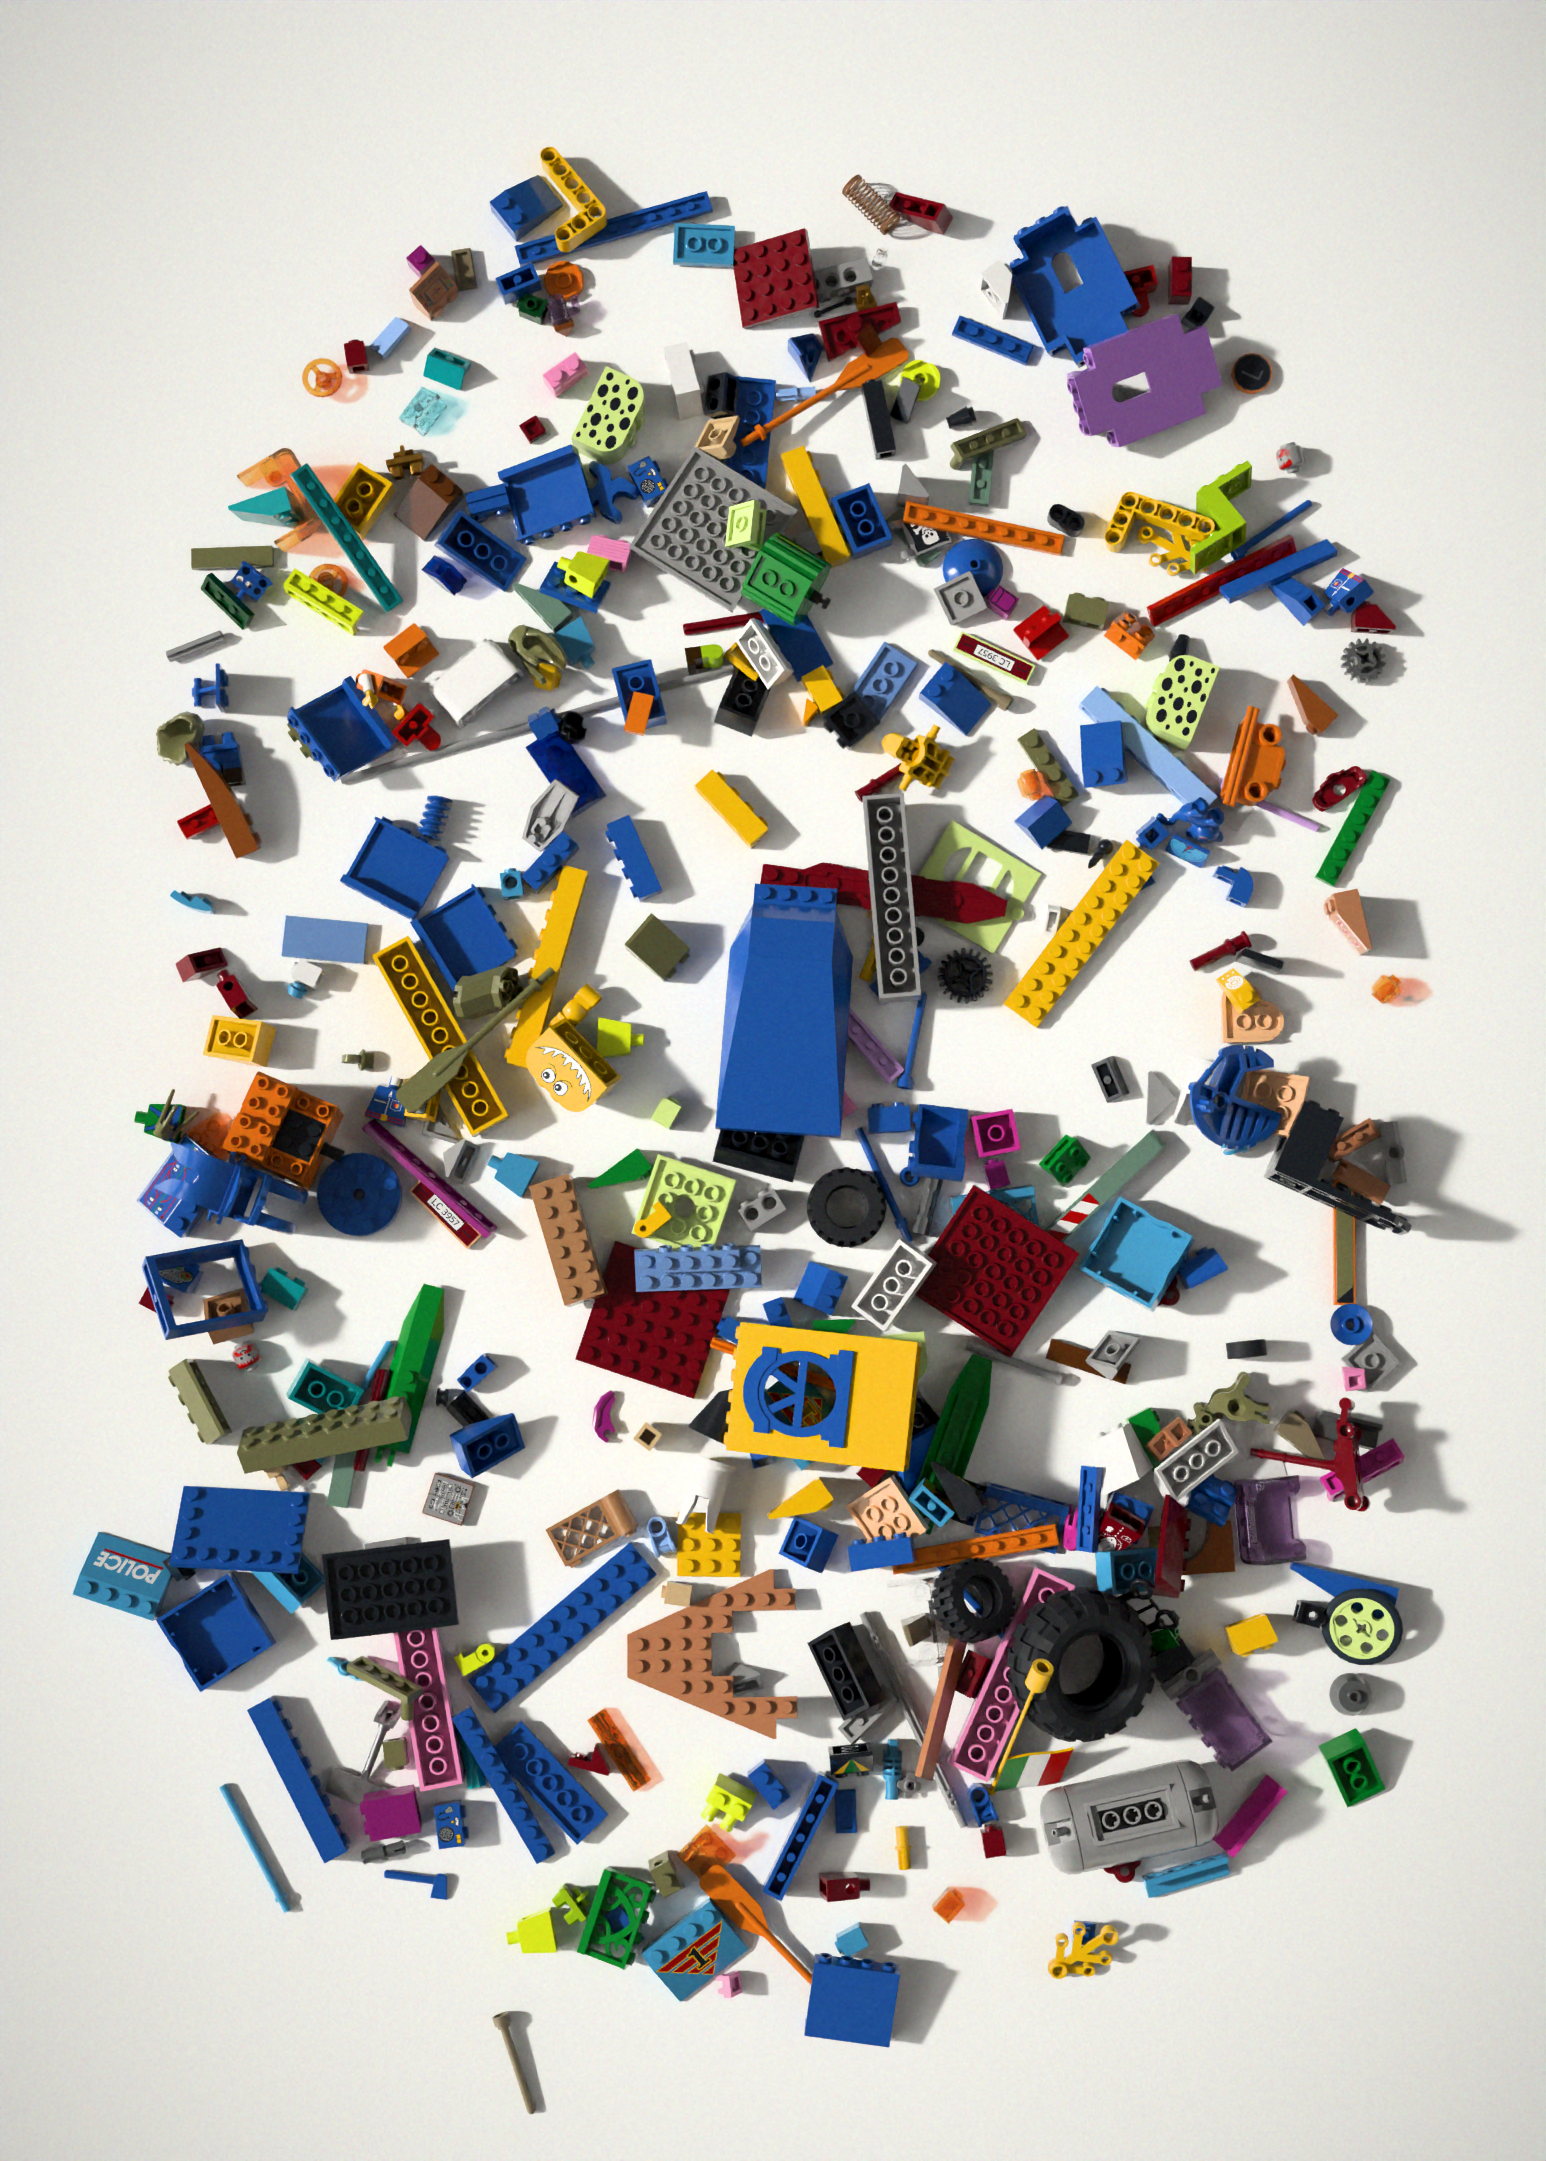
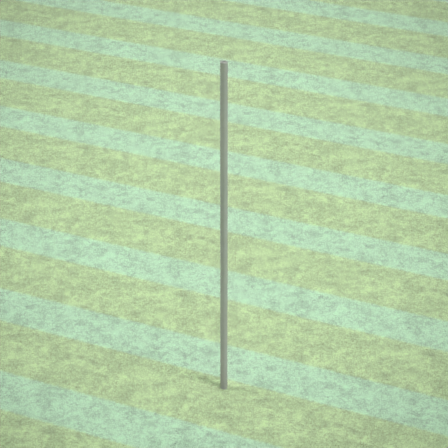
(522, 727)

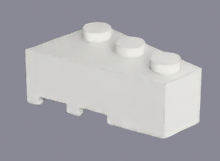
(684, 380)

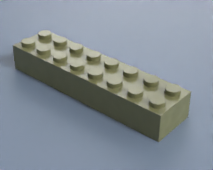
(324, 1434)

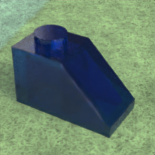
(444, 575)

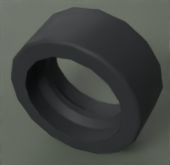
(1246, 1349)

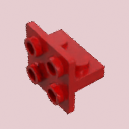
(1041, 632)

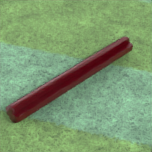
(720, 623)
(377, 1395)

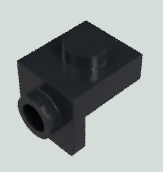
(1198, 314)

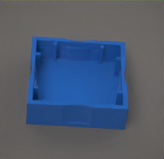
(216, 1631)

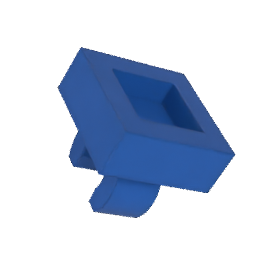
(1090, 1928)

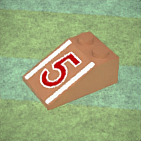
(1348, 917)

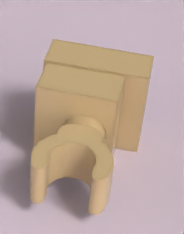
(280, 1478)

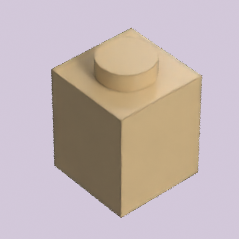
(648, 1436)
(677, 1593)

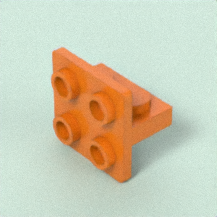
(1129, 634)
(411, 650)

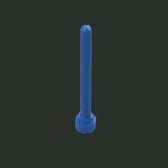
(1242, 550)
(906, 1080)

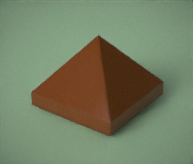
(565, 328)

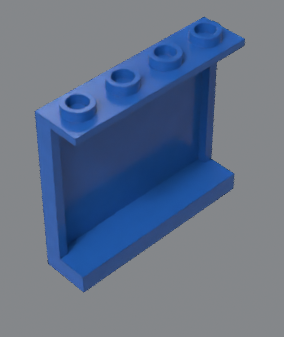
(548, 494)
(342, 730)
(396, 868)
(465, 937)
(852, 2000)

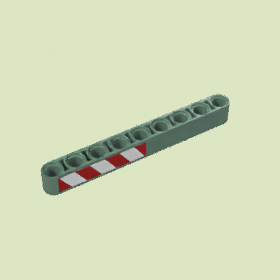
(1106, 1186)

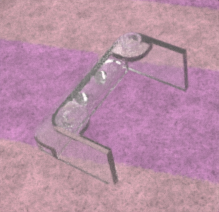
(933, 1653)

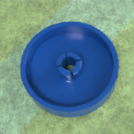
(338, 1190)

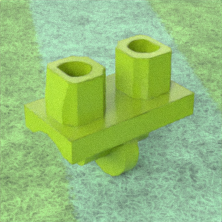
(566, 1896)

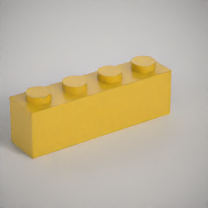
(731, 808)

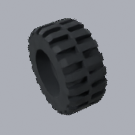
(873, 1197)
(995, 1594)

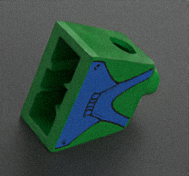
(152, 1116)

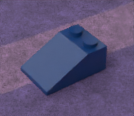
(525, 206)
(642, 679)
(954, 699)
(1103, 754)
(486, 1443)

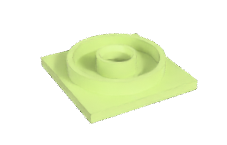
(707, 1190)

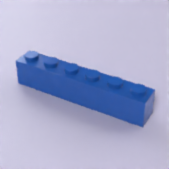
(800, 1836)

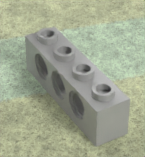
(838, 273)

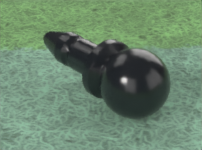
(1103, 849)

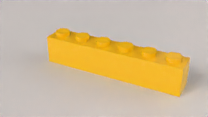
(815, 506)

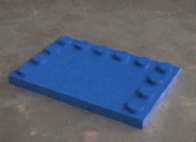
(240, 1529)

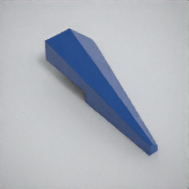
(1336, 1583)

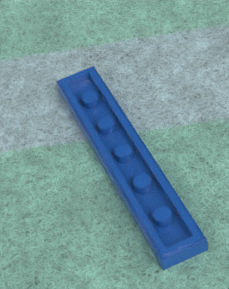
(1278, 571)

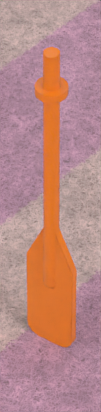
(880, 362)
(744, 1911)

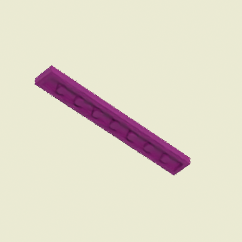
(429, 1178)

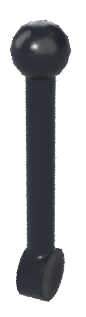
(848, 301)

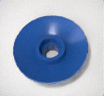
(1361, 1320)

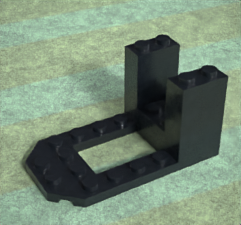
(1301, 1158)

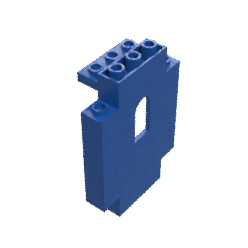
(1086, 312)

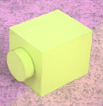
(666, 1112)

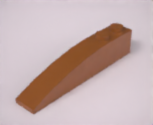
(227, 807)

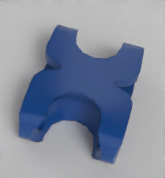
(607, 491)

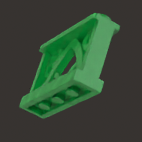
(592, 1935)

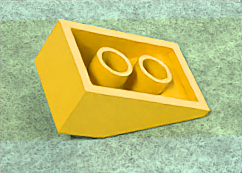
(239, 1040)
(806, 1500)

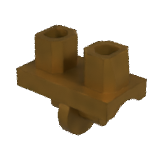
(403, 460)

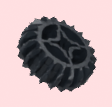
(968, 984)

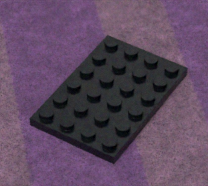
(390, 1589)

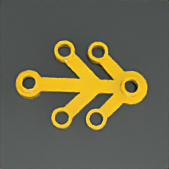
(1176, 550)
(1081, 1953)

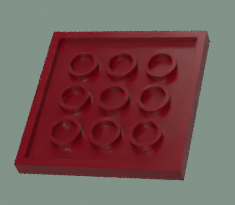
(775, 278)

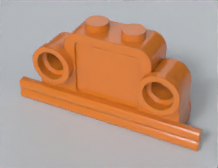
(1253, 762)

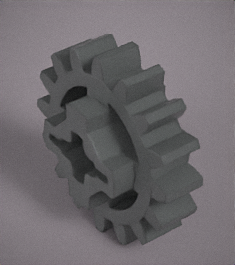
(1356, 656)

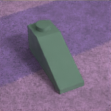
(549, 609)

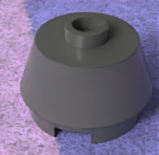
(1350, 1694)

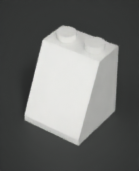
(1119, 1456)

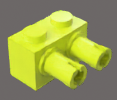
(730, 1798)

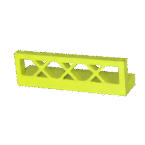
(323, 601)

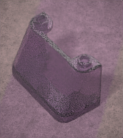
(1266, 1520)

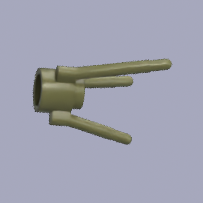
(164, 1129)

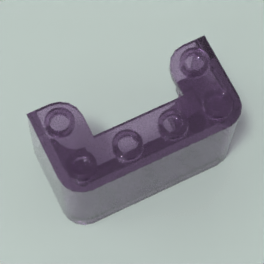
(1223, 1720)

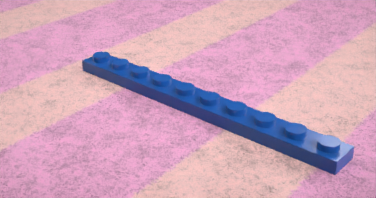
(621, 227)

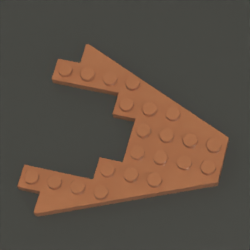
(677, 1655)

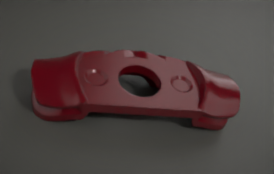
(1351, 779)

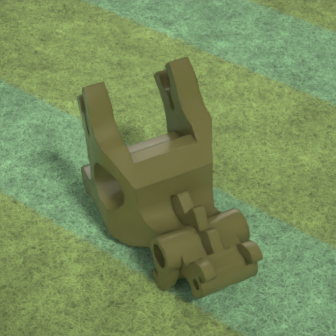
(1230, 1402)

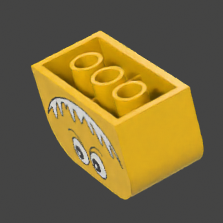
(570, 1067)

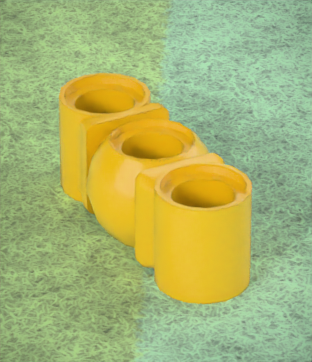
(579, 1006)

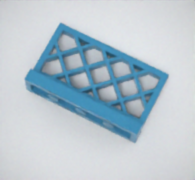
(1007, 1195)

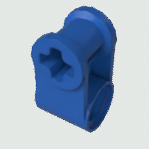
(983, 1807)

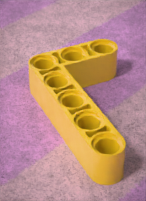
(587, 211)
(1155, 518)

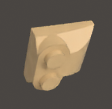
(718, 437)

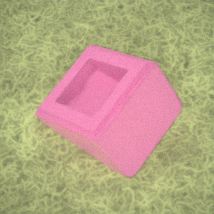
(1353, 1378)

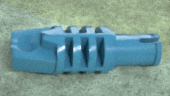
(892, 1768)

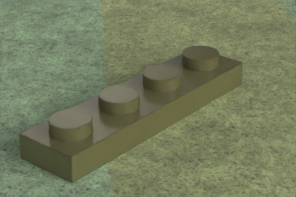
(1046, 764)

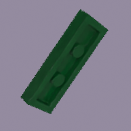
(227, 601)

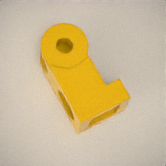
(646, 1227)

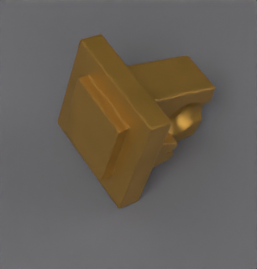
(864, 298)

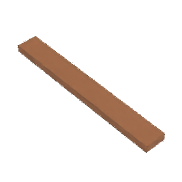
(940, 1709)

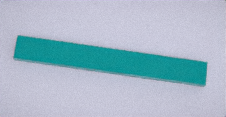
(346, 537)

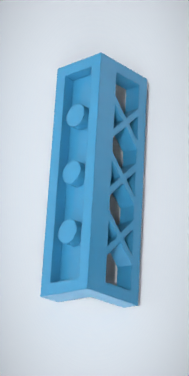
(1186, 1875)

